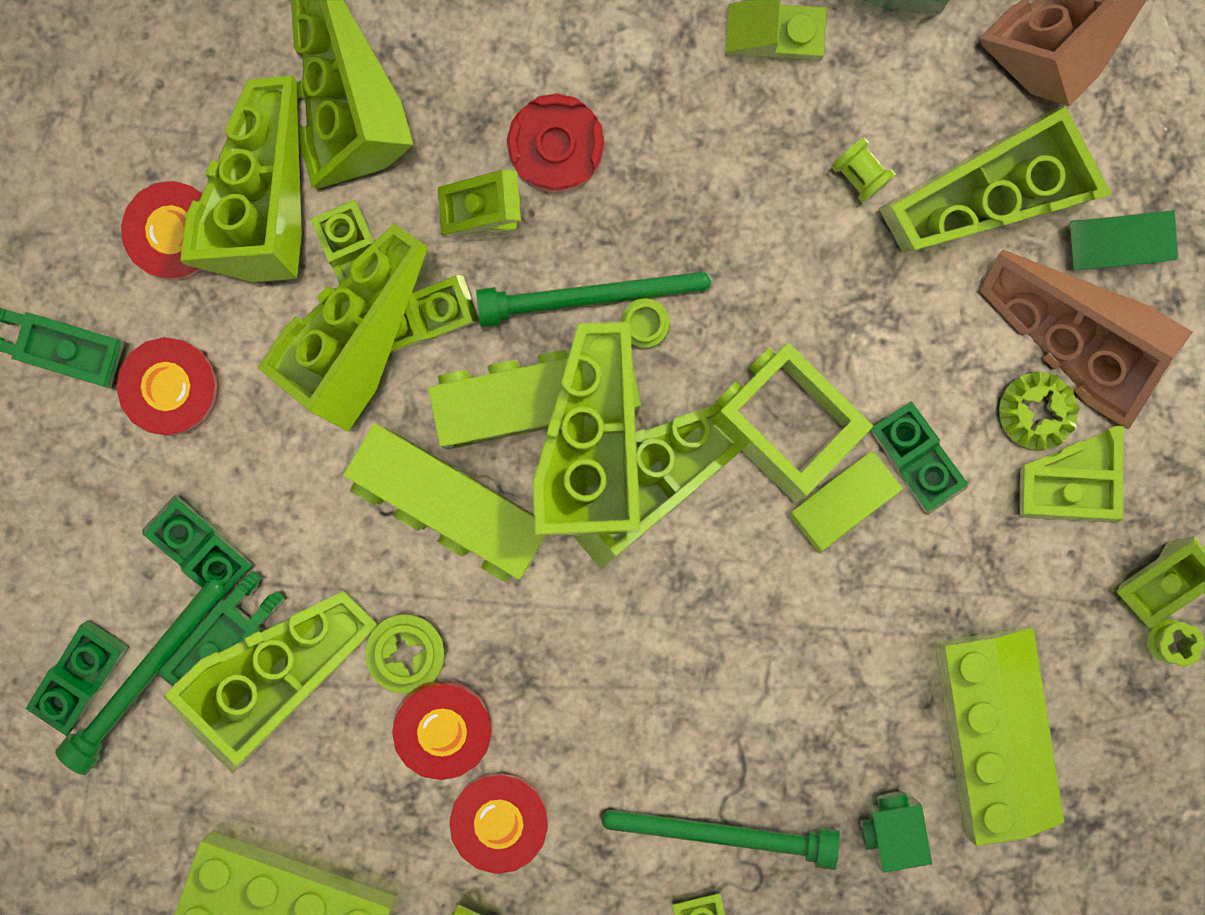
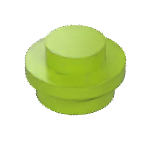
(647, 322)

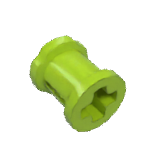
(863, 170)
(1188, 648)

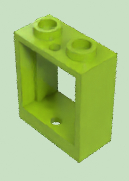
(783, 473)

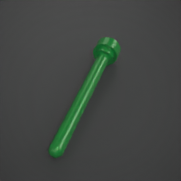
(497, 306)
(81, 749)
(817, 847)

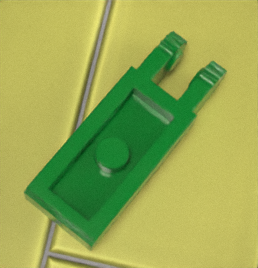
(63, 348)
(221, 629)

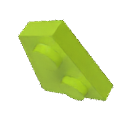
(1077, 482)

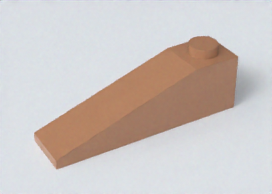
(1059, 44)
(1098, 338)

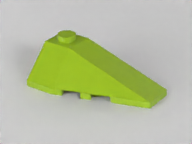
(350, 104)
(252, 202)
(342, 345)
(589, 452)
(670, 467)
(253, 687)

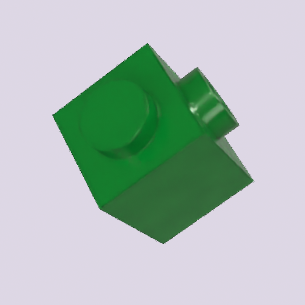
(896, 832)

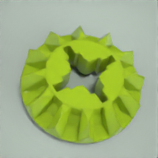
(1017, 418)
(383, 643)

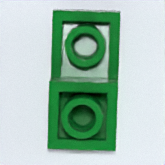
(1124, 240)
(919, 458)
(195, 545)
(76, 678)

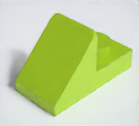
(775, 30)
(480, 204)
(1167, 582)

